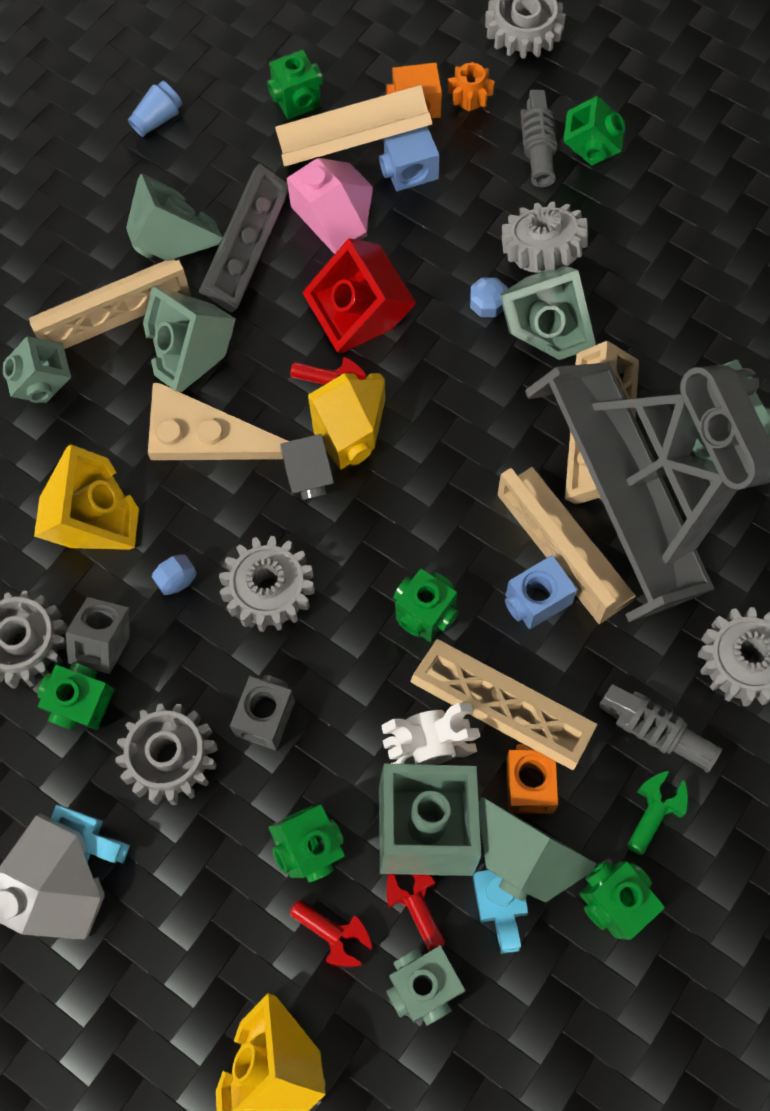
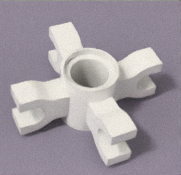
(431, 736)

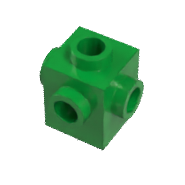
(295, 84)
(594, 131)
(421, 617)
(87, 704)
(307, 843)
(620, 899)

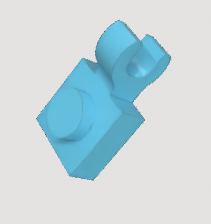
(89, 827)
(499, 906)

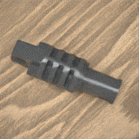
(539, 138)
(658, 727)

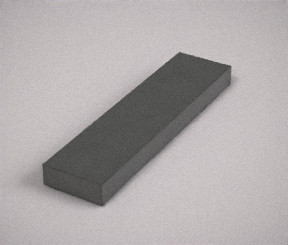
(244, 239)

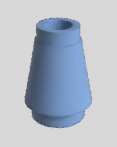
(155, 108)

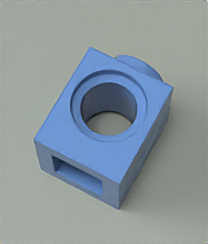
(410, 158)
(545, 576)

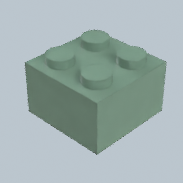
(429, 820)

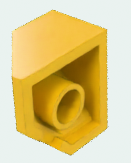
(348, 416)
(85, 505)
(274, 1066)

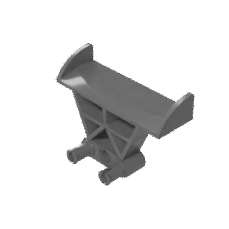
(633, 482)

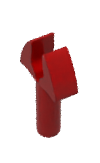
(324, 376)
(417, 907)
(332, 933)

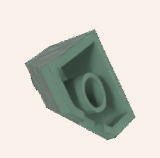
(165, 224)
(550, 312)
(186, 336)
(526, 856)

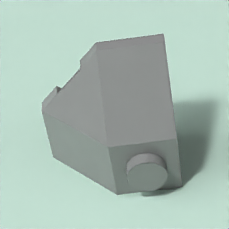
(49, 883)

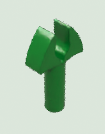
(656, 811)

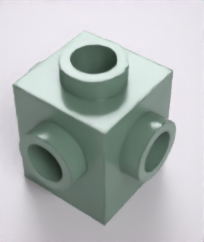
(36, 370)
(443, 980)

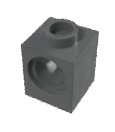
(307, 466)
(98, 635)
(267, 730)

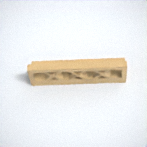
(353, 125)
(108, 305)
(579, 482)
(560, 535)
(505, 704)

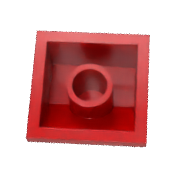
(358, 295)

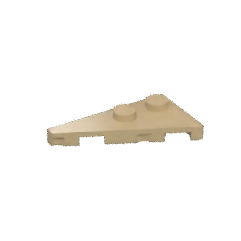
(195, 431)

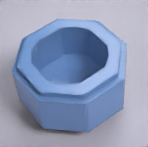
(486, 298)
(174, 574)

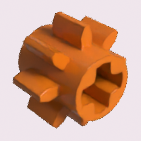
(470, 86)

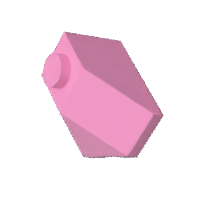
(331, 200)

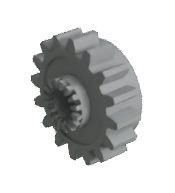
(525, 25)
(544, 237)
(262, 563)
(41, 641)
(724, 658)
(153, 734)

